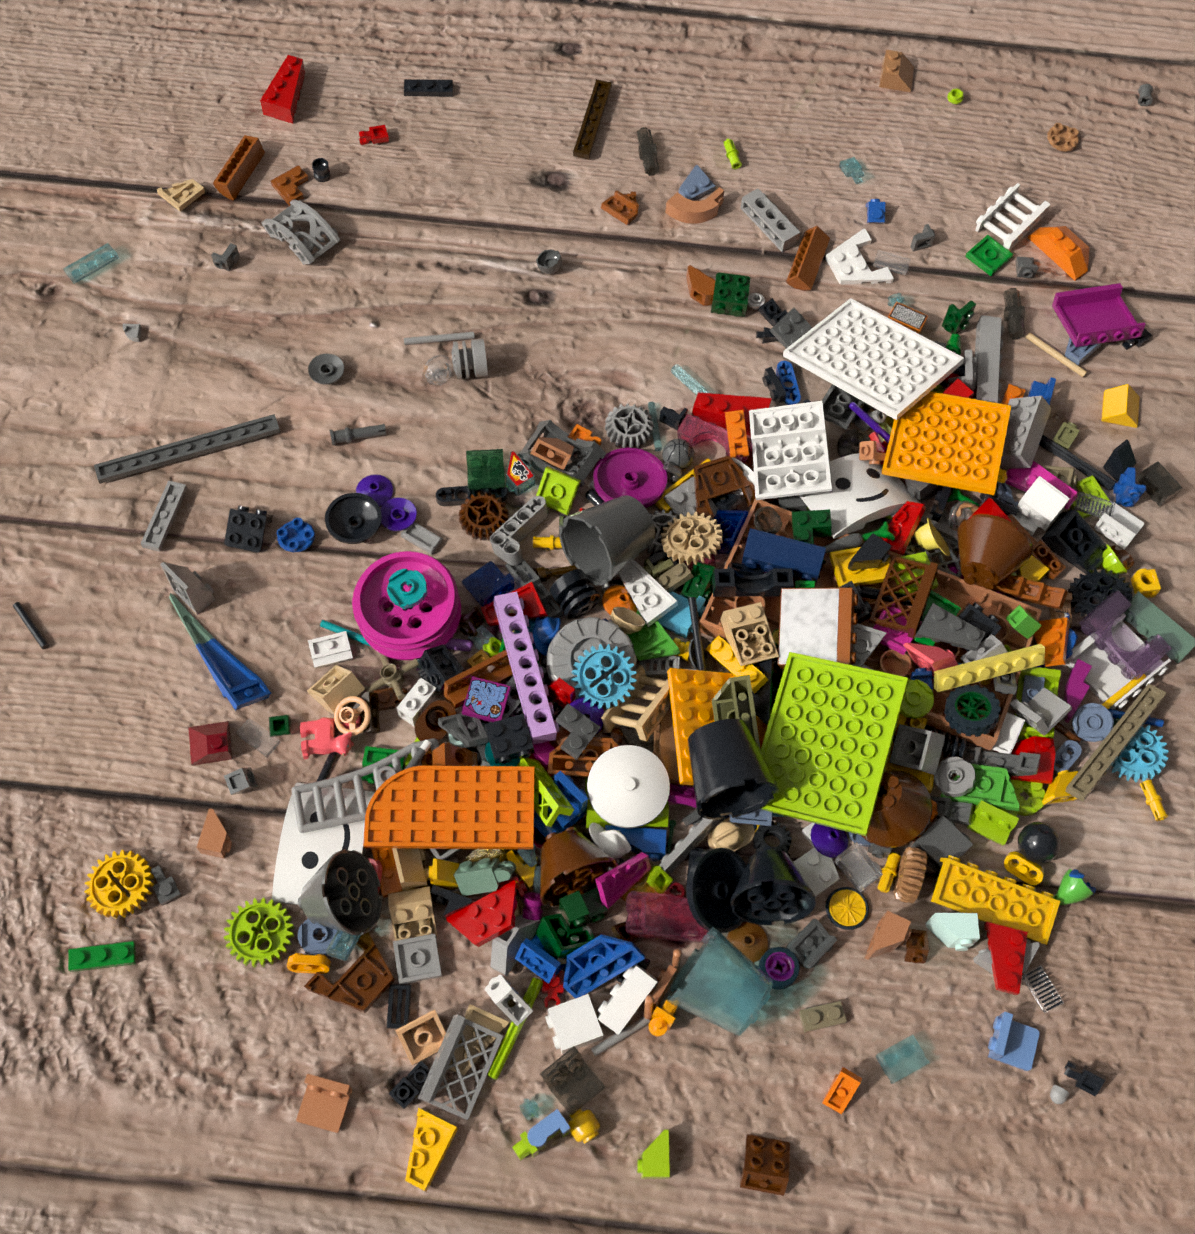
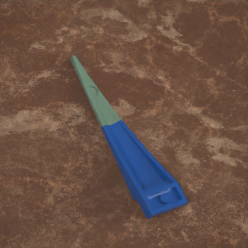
(231, 676)

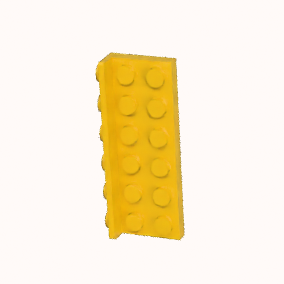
(995, 899)

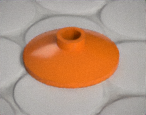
(613, 596)

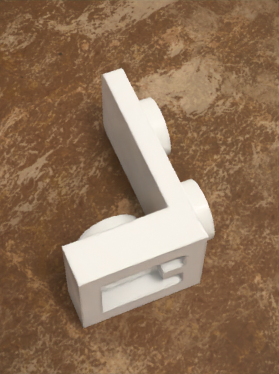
(415, 700)

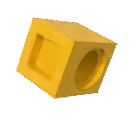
(1150, 577)

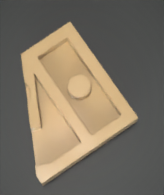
(182, 193)

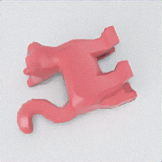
(325, 737)

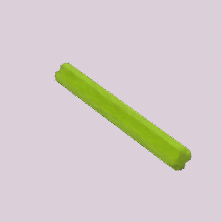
(513, 1032)

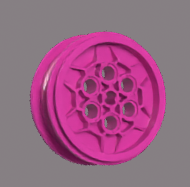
(377, 625)

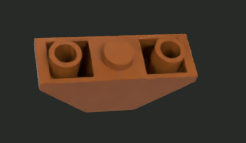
(700, 286)

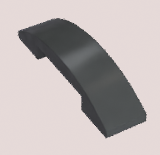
(1016, 765)

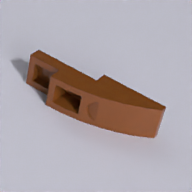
(1042, 553)

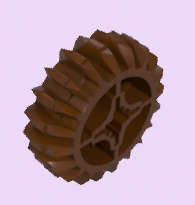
(479, 507)

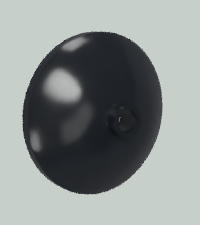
(353, 509)

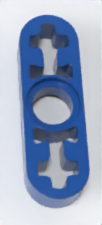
(790, 377)

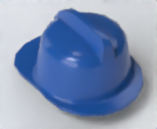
(544, 632)

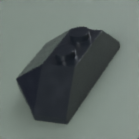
(766, 695)

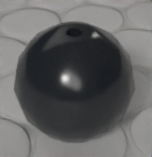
(1039, 842)

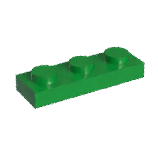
(101, 956)

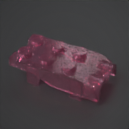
(661, 918)

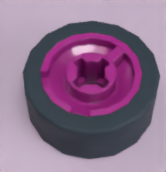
(784, 958)

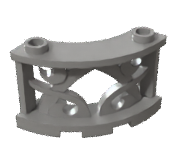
(300, 211)

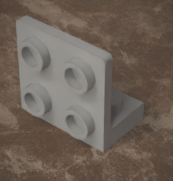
(1042, 710)

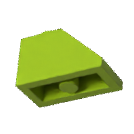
(655, 1159)

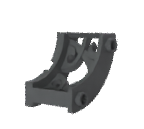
(587, 452)

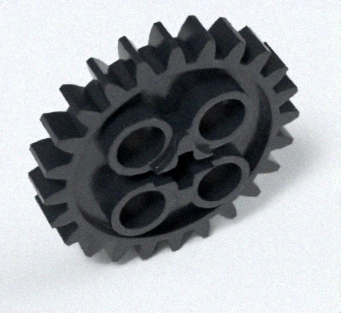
(1094, 588)

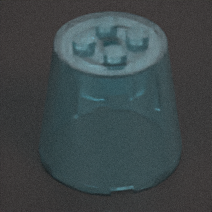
(721, 985)

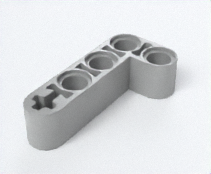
(507, 538)

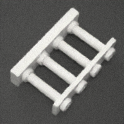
(1019, 231)

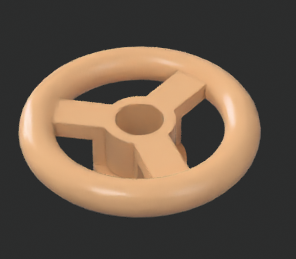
(342, 714)

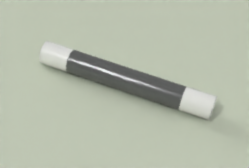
(419, 754)

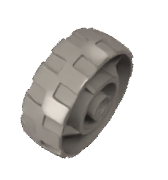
(580, 636)

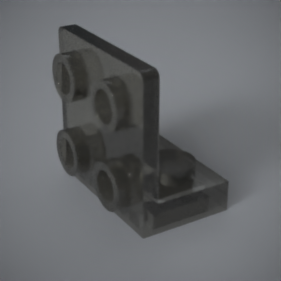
(572, 1081)

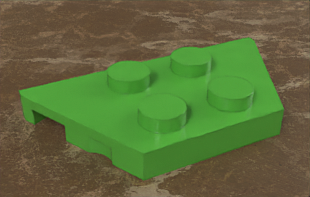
(652, 642)
(992, 787)

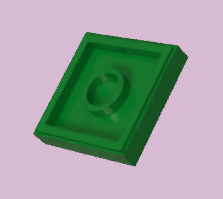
(989, 255)

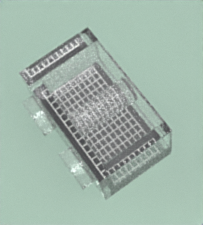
(858, 867)

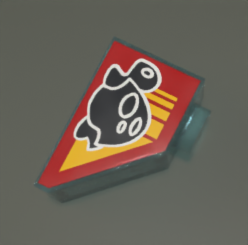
(518, 475)

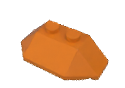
(1063, 248)

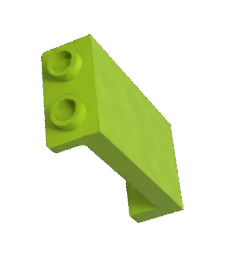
(1051, 683)

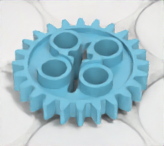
(615, 690)
(1136, 751)

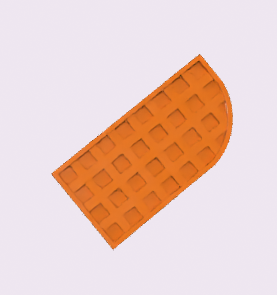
(453, 809)

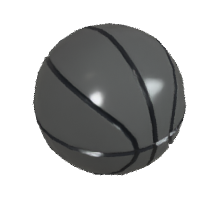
(679, 453)

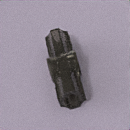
(647, 151)
(1014, 313)

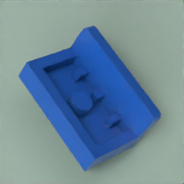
(1126, 491)

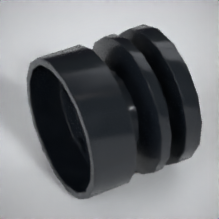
(574, 594)

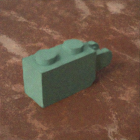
(482, 875)

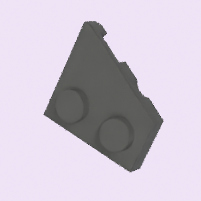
(465, 729)

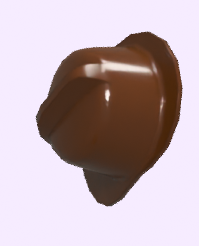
(427, 724)

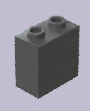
(942, 840)

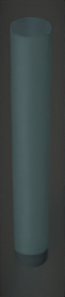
(656, 434)

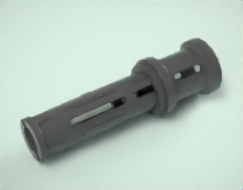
(348, 434)

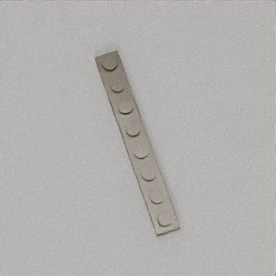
(1115, 742)

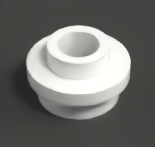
(753, 303)

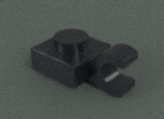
(1146, 336)
(1086, 1079)

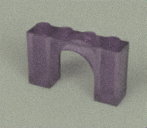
(1099, 626)

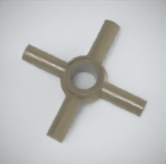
(392, 676)

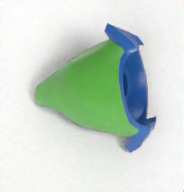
(1073, 888)

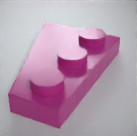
(621, 878)

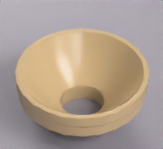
(627, 620)

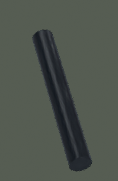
(30, 625)
(327, 766)

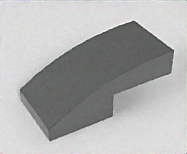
(956, 811)

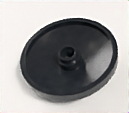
(711, 886)

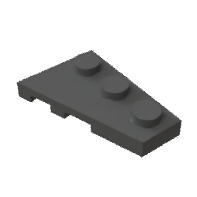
(948, 628)

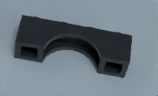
(732, 584)

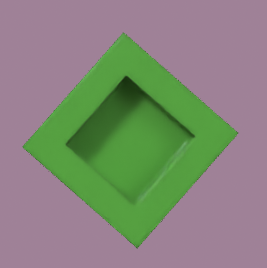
(1023, 621)

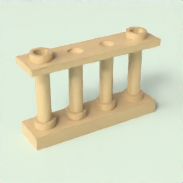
(651, 715)

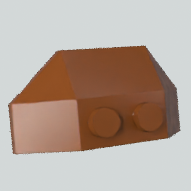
(579, 768)

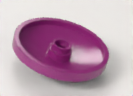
(631, 474)

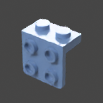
(1013, 1042)

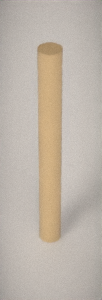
(1051, 351)

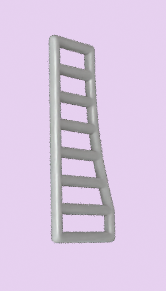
(336, 783)

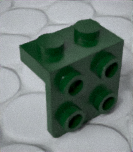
(730, 294)

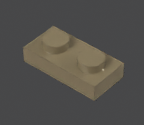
(674, 577)
(822, 1016)

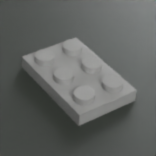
(683, 499)

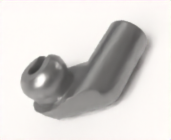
(675, 471)

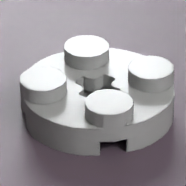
(956, 788)

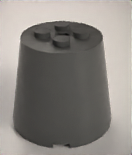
(606, 537)

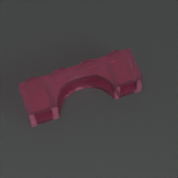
(697, 431)

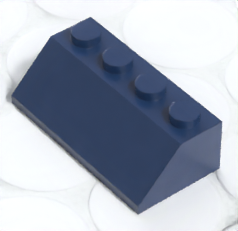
(774, 551)

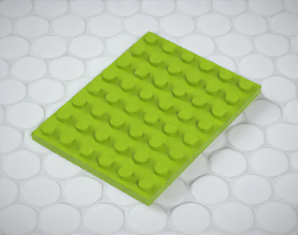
(831, 740)

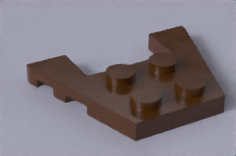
(719, 479)
(360, 983)

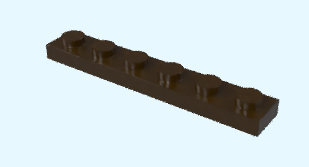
(592, 119)

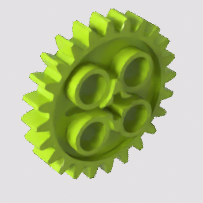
(240, 926)

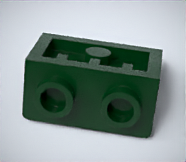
(701, 582)

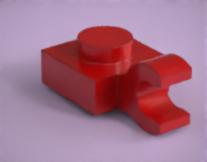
(377, 134)

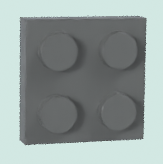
(790, 328)

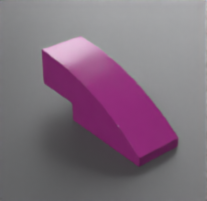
(1075, 687)

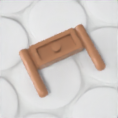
(665, 980)

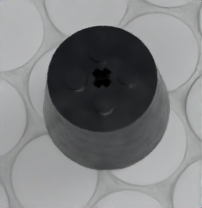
(729, 770)

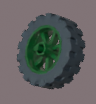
(972, 723)

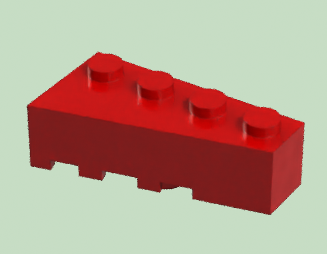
(284, 90)
(712, 407)

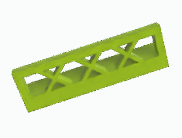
(550, 793)

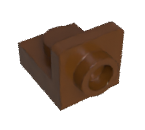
(917, 947)

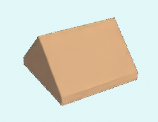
(422, 1037)

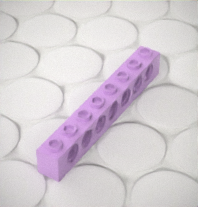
(538, 731)

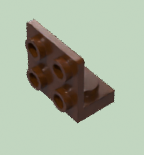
(766, 1165)

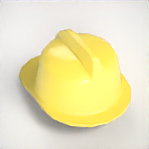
(930, 538)

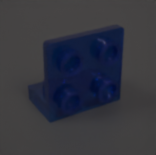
(487, 583)

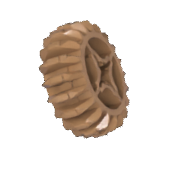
(910, 875)

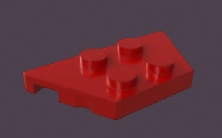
(487, 916)

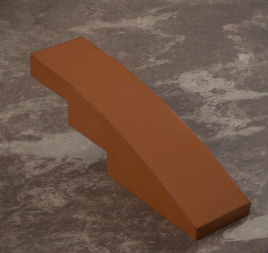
(1031, 591)

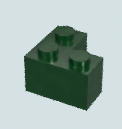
(811, 525)
(582, 908)
(559, 939)

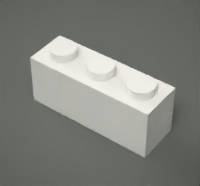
(626, 998)

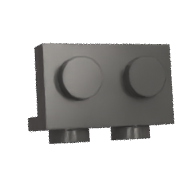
(811, 944)

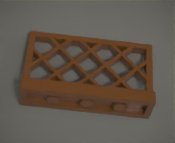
(918, 604)

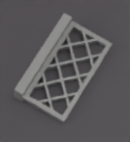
(442, 1061)

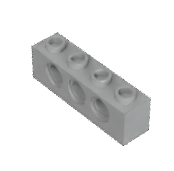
(770, 220)

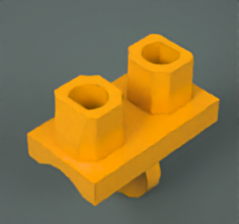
(662, 1019)

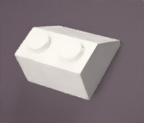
(1042, 503)

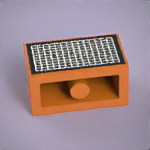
(908, 317)

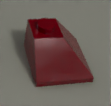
(210, 743)

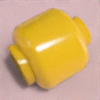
(584, 1126)

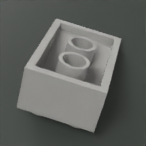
(189, 586)

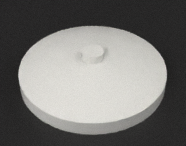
(628, 786)

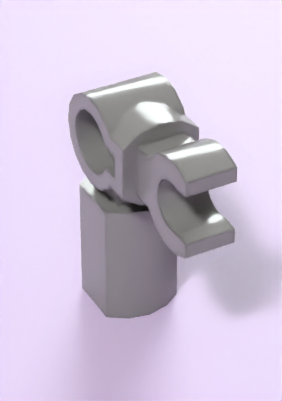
(875, 414)

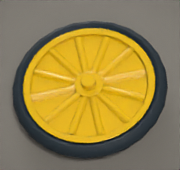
(847, 908)

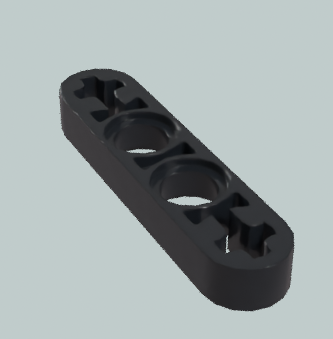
(448, 491)

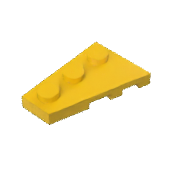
(429, 1147)

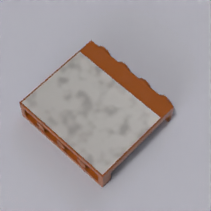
(818, 624)

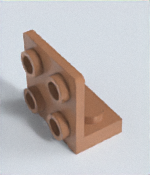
(324, 1103)

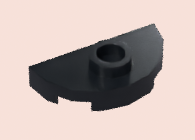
(1092, 557)

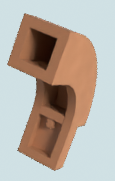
(694, 211)

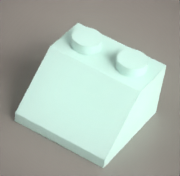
(955, 929)

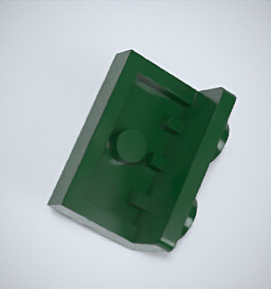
(958, 319)

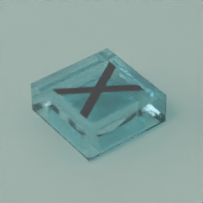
(482, 637)

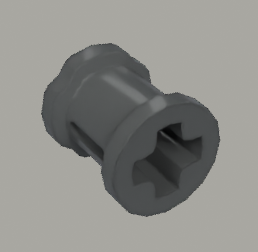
(1145, 95)

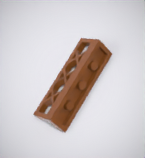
(497, 671)

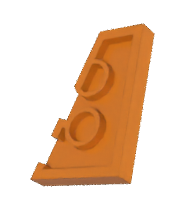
(1054, 637)

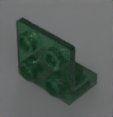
(485, 469)

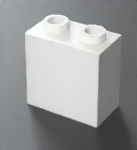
(574, 1024)

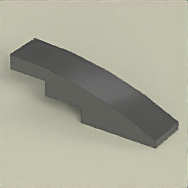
(523, 575)

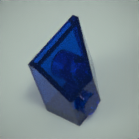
(731, 525)

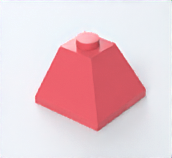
(930, 657)

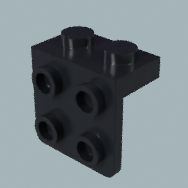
(246, 528)

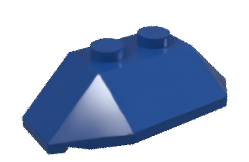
(598, 963)

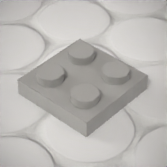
(417, 959)

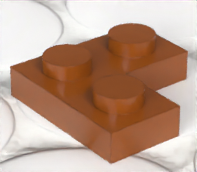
(287, 184)

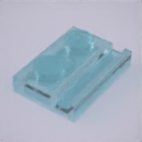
(902, 1059)

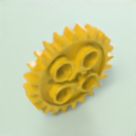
(103, 898)

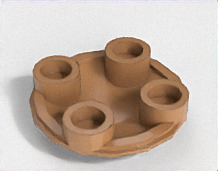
(1063, 137)

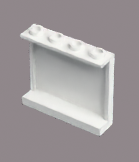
(1106, 677)

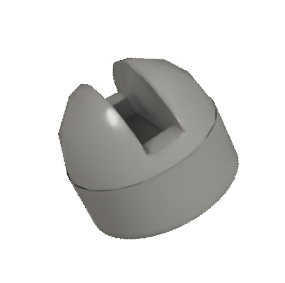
(1059, 1095)

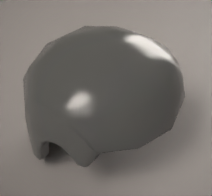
(549, 261)

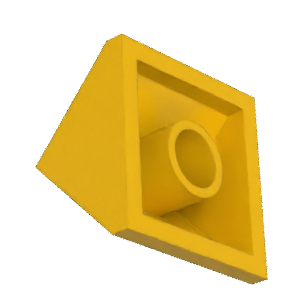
(1121, 406)

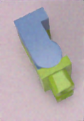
(540, 1135)

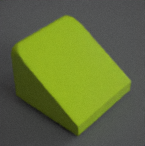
(659, 879)

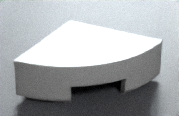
(133, 331)

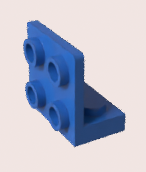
(538, 960)

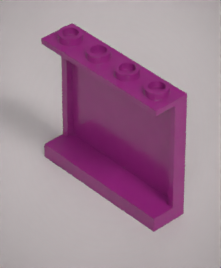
(1096, 315)

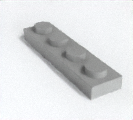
(164, 516)
(683, 847)

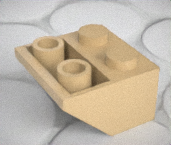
(412, 913)

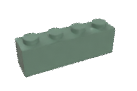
(1152, 621)

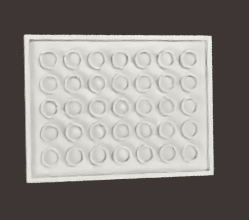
(873, 358)

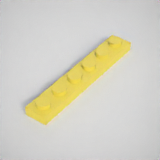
(989, 667)

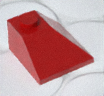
(1044, 747)

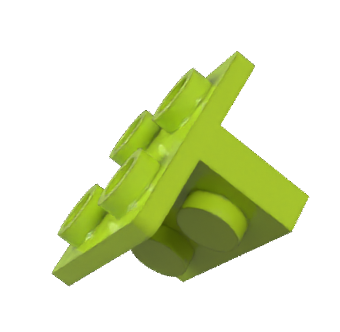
(993, 822)

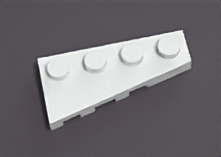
(646, 593)

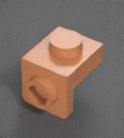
(868, 452)

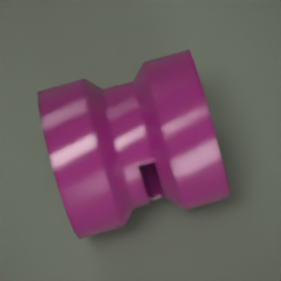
(532, 907)

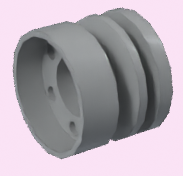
(470, 358)

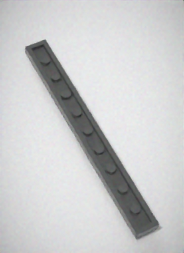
(186, 448)

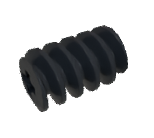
(953, 745)

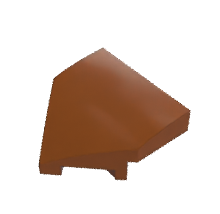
(622, 206)

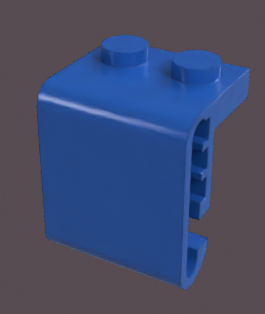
(576, 798)

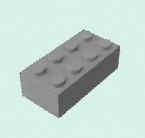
(1024, 431)

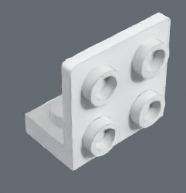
(1120, 527)

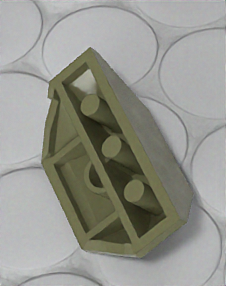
(736, 702)

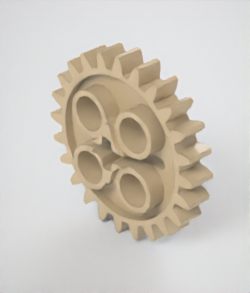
(692, 538)

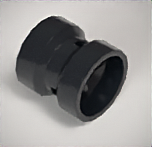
(321, 170)

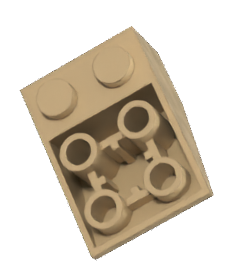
(749, 634)

